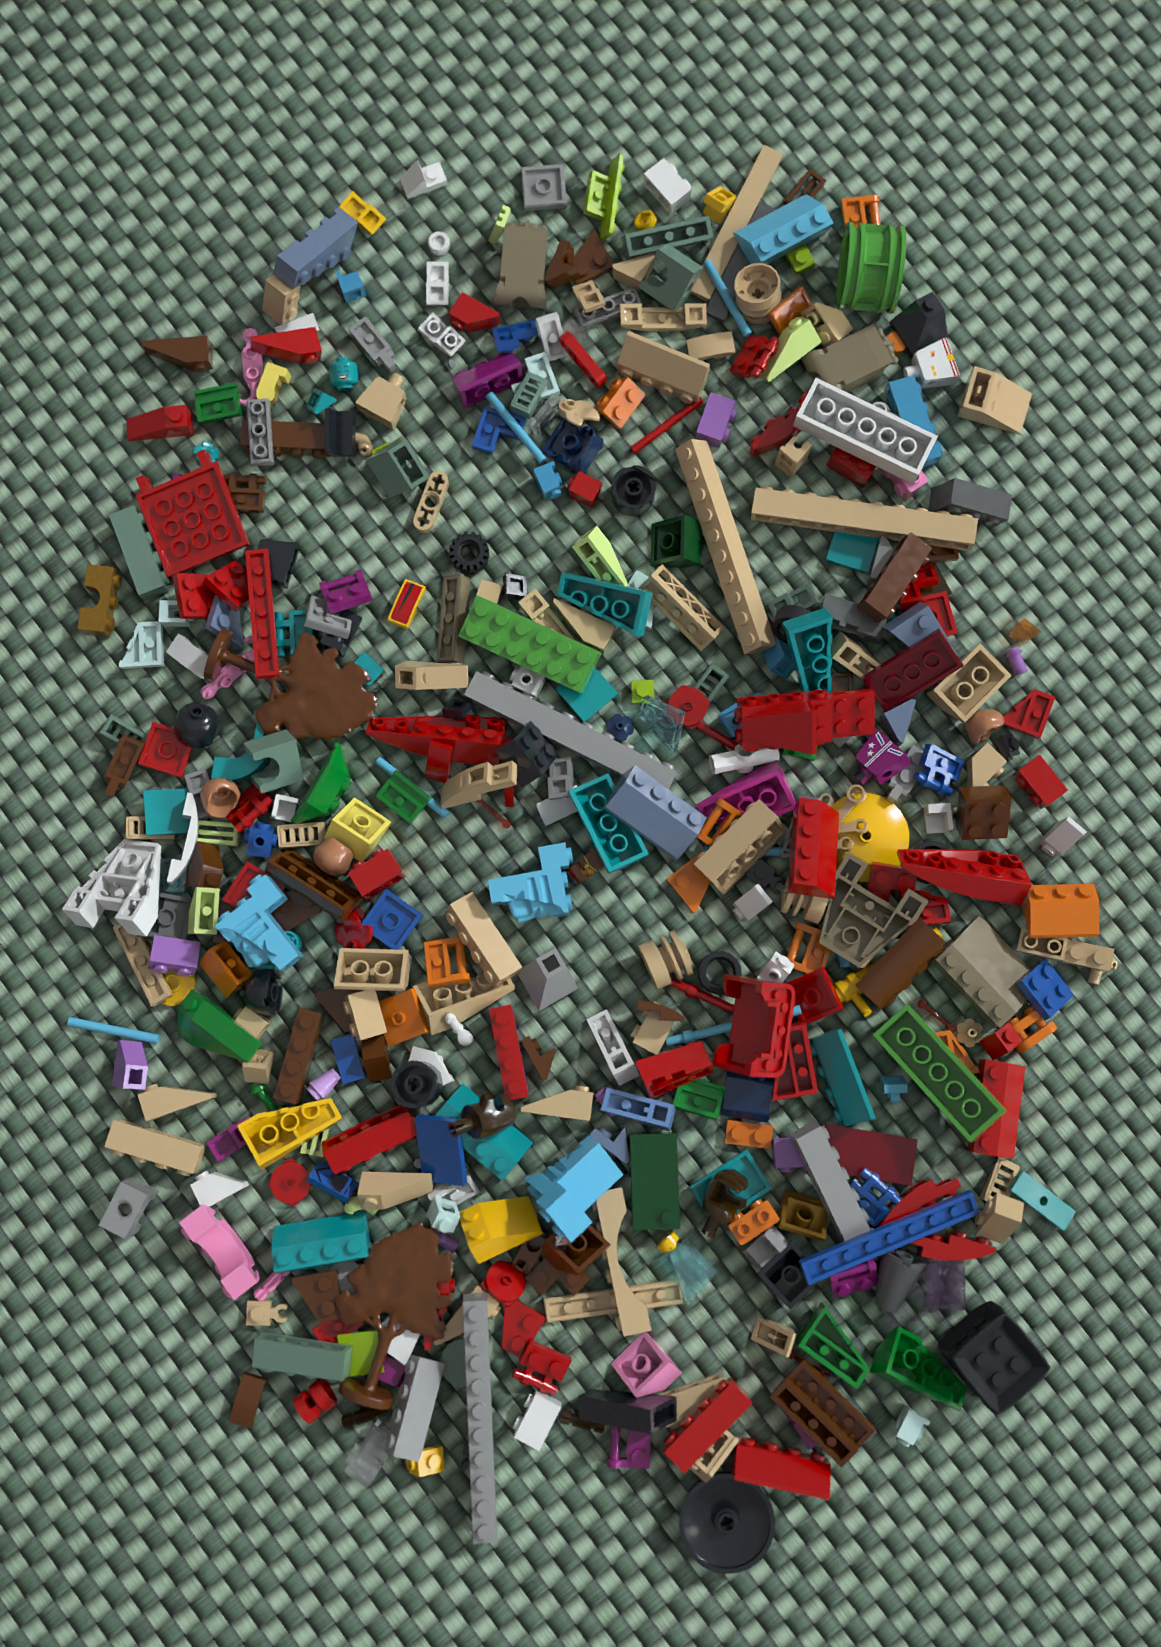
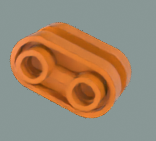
(1031, 1016)

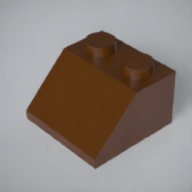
(575, 1255)

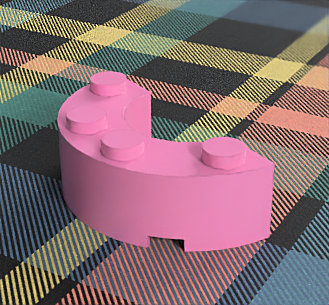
(224, 1247)

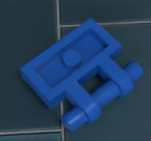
(942, 763)
(873, 1205)

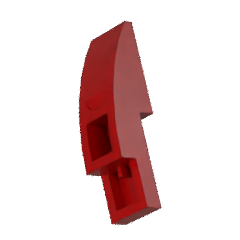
(777, 432)
(920, 1194)
(954, 1247)

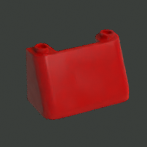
(758, 1027)

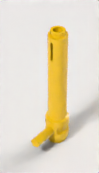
(849, 991)

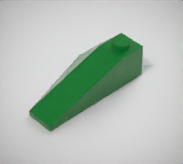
(211, 1028)
(910, 1365)

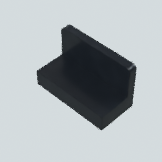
(340, 433)

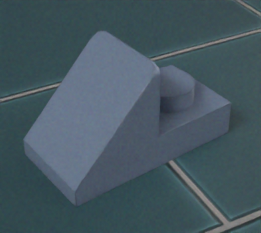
(617, 1146)

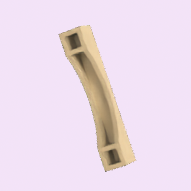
(633, 1313)

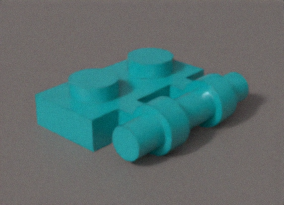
(296, 625)

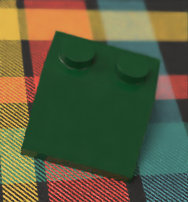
(676, 542)

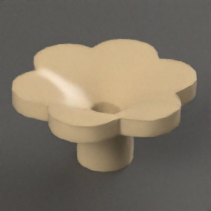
(964, 1030)

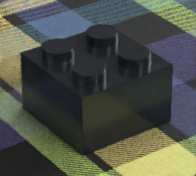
(529, 751)

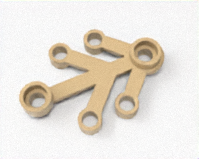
(844, 811)

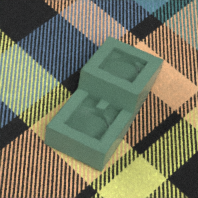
(802, 597)

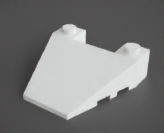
(124, 885)

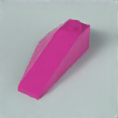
(764, 783)

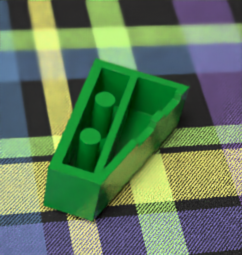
(831, 1347)

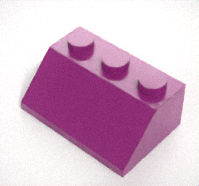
(487, 377)

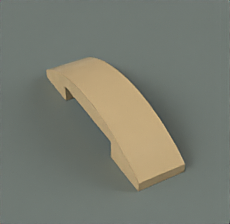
(663, 318)
(538, 611)

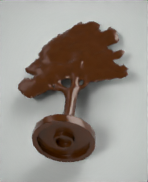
(319, 696)
(403, 1282)

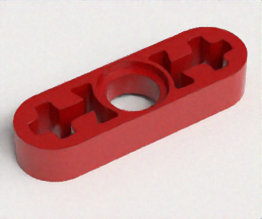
(582, 359)

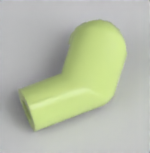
(353, 1205)

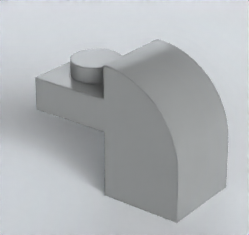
(765, 1247)

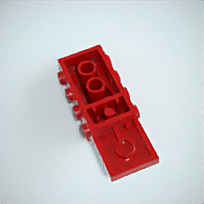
(803, 719)

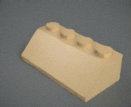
(662, 368)
(740, 846)

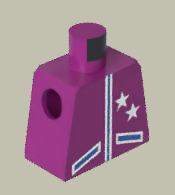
(880, 759)

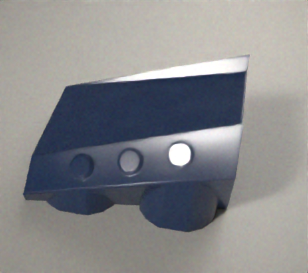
(573, 446)
(747, 1097)

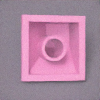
(645, 1367)

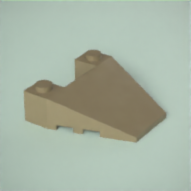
(859, 920)

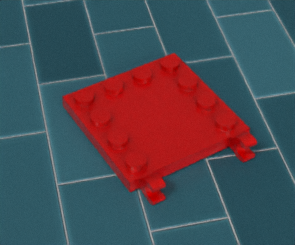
(192, 517)

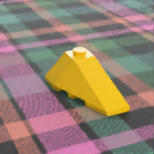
(284, 1130)

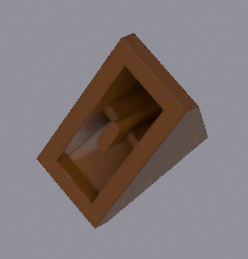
(376, 1058)

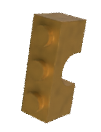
(99, 619)

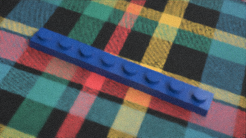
(888, 1237)

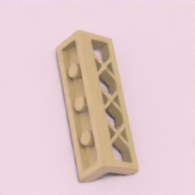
(680, 609)

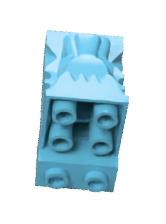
(537, 892)
(255, 929)
(573, 1187)

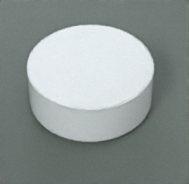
(438, 243)

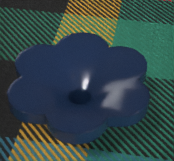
(623, 732)

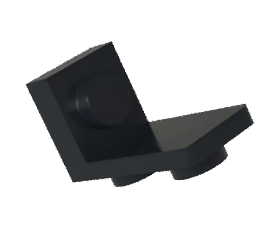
(342, 644)

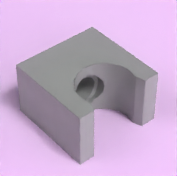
(137, 1196)

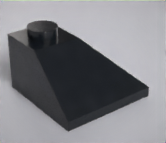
(921, 323)

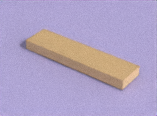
(138, 954)

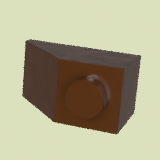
(205, 867)

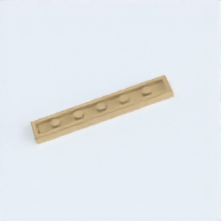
(599, 1301)

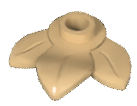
(578, 411)

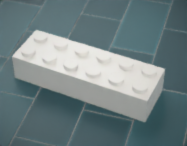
(864, 430)

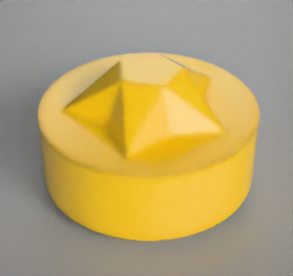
(645, 220)
(668, 1242)

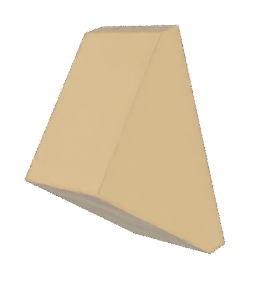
(634, 270)
(259, 1067)
(773, 1336)

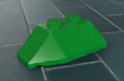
(326, 789)

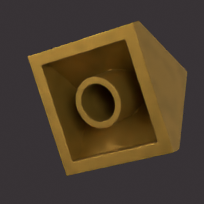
(803, 1215)

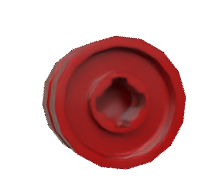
(322, 1396)

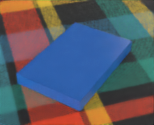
(439, 1151)

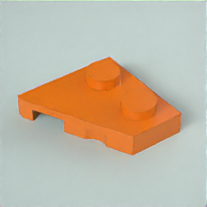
(689, 884)

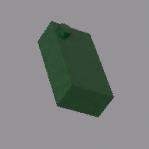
(654, 1181)

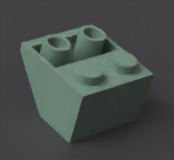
(397, 467)

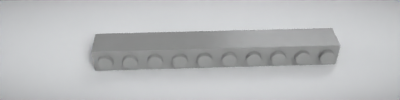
(563, 730)
(480, 1418)

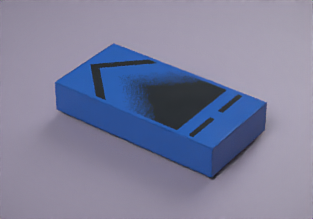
(334, 1184)

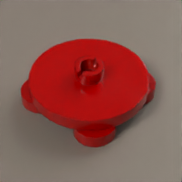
(692, 703)
(290, 1182)
(504, 1283)

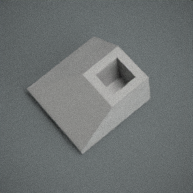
(547, 979)

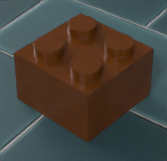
(983, 812)

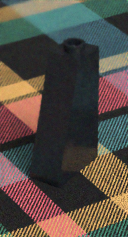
(626, 1411)

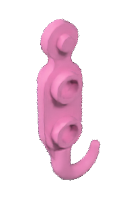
(252, 365)
(227, 675)

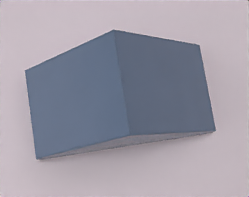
(897, 721)

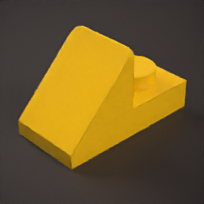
(718, 203)

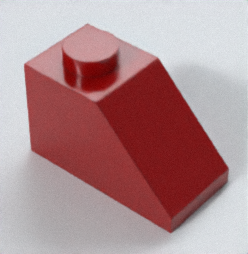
(472, 315)

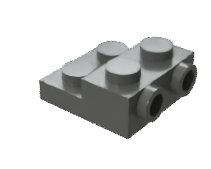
(172, 917)

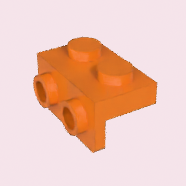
(620, 401)
(754, 1222)

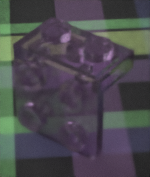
(945, 1285)

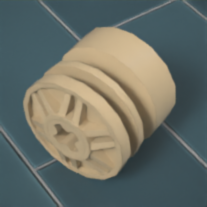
(757, 292)
(813, 906)
(666, 959)

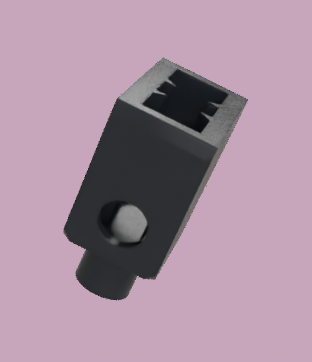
(282, 559)

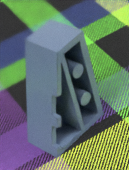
(914, 624)

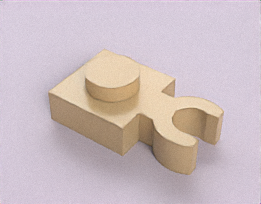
(262, 1312)

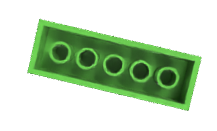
(529, 644)
(939, 1073)

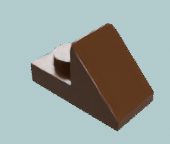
(559, 270)
(543, 1062)

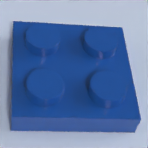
(392, 920)
(1045, 989)

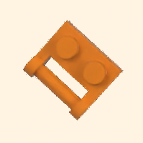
(854, 210)
(713, 817)
(815, 953)
(439, 962)

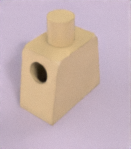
(383, 400)

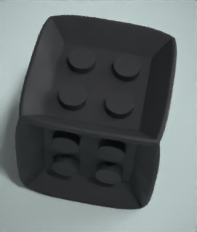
(994, 1357)

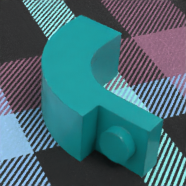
(242, 767)

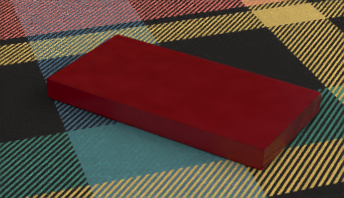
(913, 670)
(885, 1154)

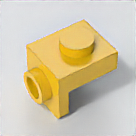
(430, 1462)

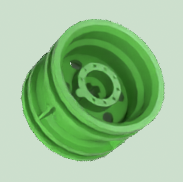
(871, 267)

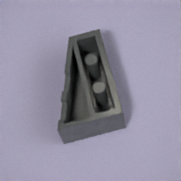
(964, 497)
(851, 620)

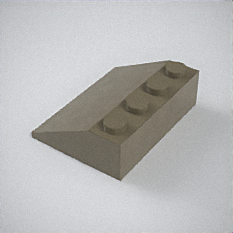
(984, 971)

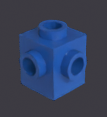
(260, 847)

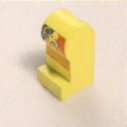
(271, 383)

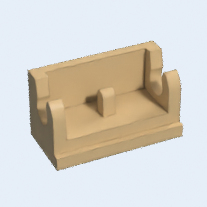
(790, 458)
(712, 1459)

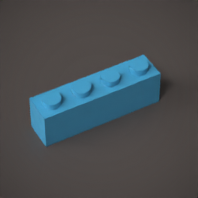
(907, 404)

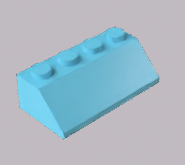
(784, 230)

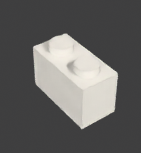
(667, 186)
(537, 1420)

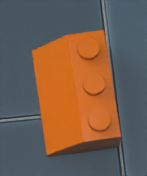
(1062, 911)

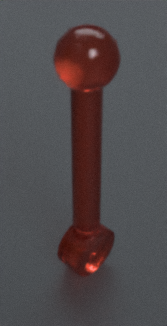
(505, 823)
(922, 1004)
(824, 1373)

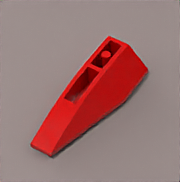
(473, 737)
(970, 872)

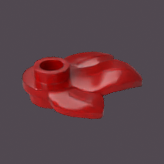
(352, 933)

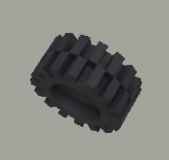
(466, 540)

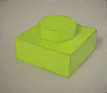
(800, 260)
(641, 689)

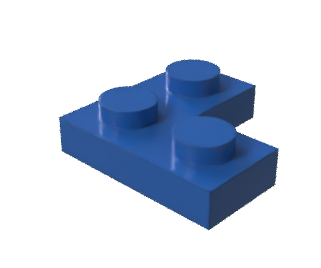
(507, 336)
(490, 427)

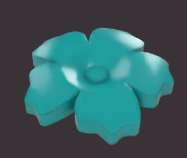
(208, 448)

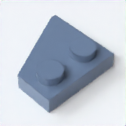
(222, 617)

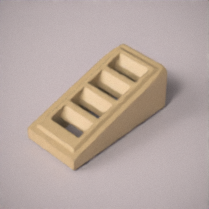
(130, 830)
(302, 843)
(988, 1188)

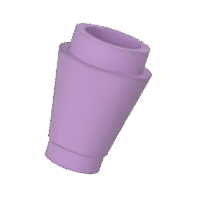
(322, 1085)

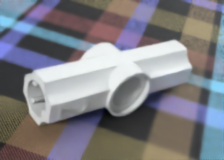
(741, 760)

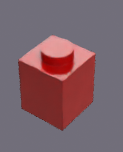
(584, 489)
(1000, 1041)

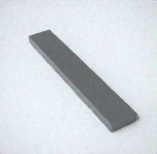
(717, 308)

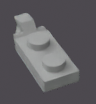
(373, 344)
(903, 781)

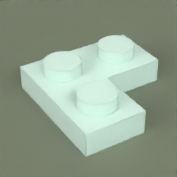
(540, 366)

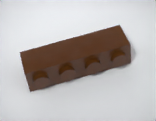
(292, 439)
(894, 578)
(299, 1056)

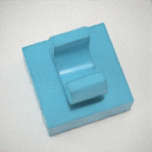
(893, 1086)

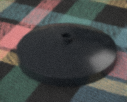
(729, 1544)

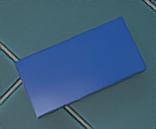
(348, 1059)

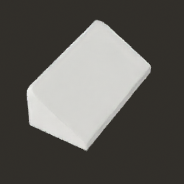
(555, 809)
(455, 1193)

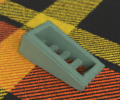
(520, 409)
(713, 667)
(110, 722)

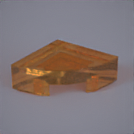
(1024, 631)

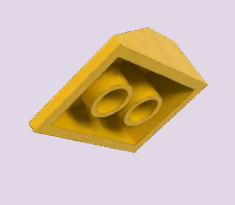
(499, 1226)

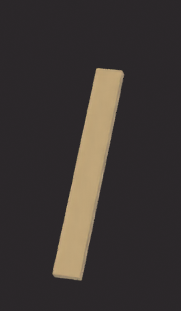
(738, 218)

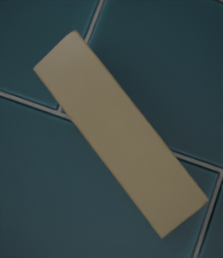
(453, 615)

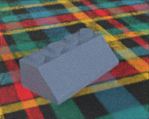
(655, 812)

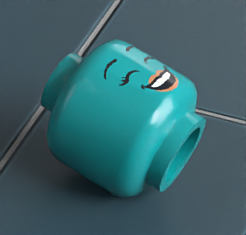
(343, 374)

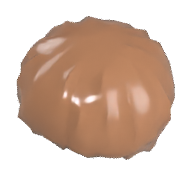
(982, 724)
(219, 797)
(333, 857)

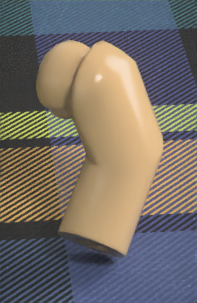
(364, 444)
(1095, 975)

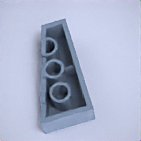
(317, 250)

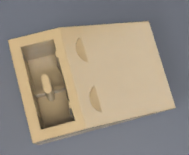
(994, 401)

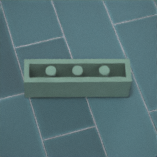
(676, 234)
(139, 553)
(302, 1357)

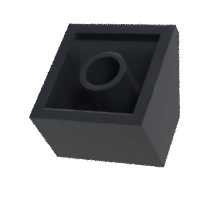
(785, 1275)

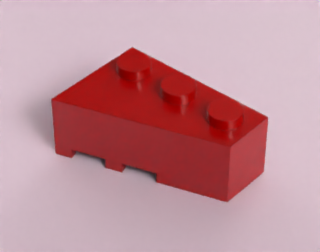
(674, 1068)
(799, 1071)

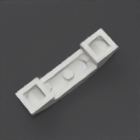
(178, 867)

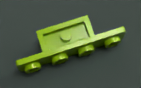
(603, 195)

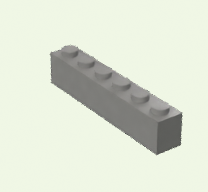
(830, 1181)

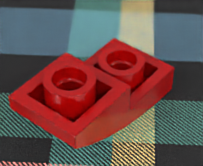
(438, 761)

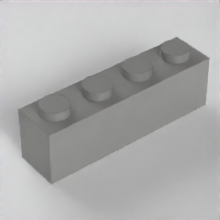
(414, 1408)

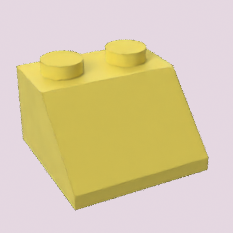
(358, 828)

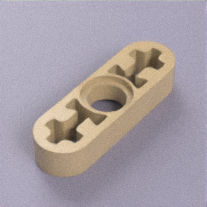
(442, 490)

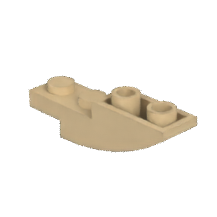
(475, 781)
(1067, 951)

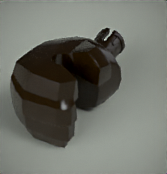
(485, 1118)
(720, 1201)

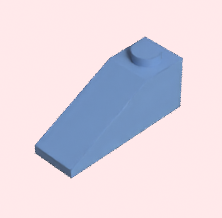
(639, 1109)

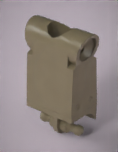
(523, 266)
(852, 360)

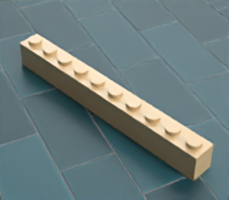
(862, 518)
(725, 547)

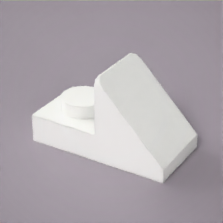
(422, 180)
(549, 332)

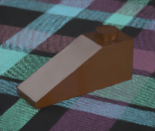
(186, 352)

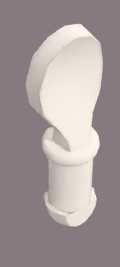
(464, 1037)

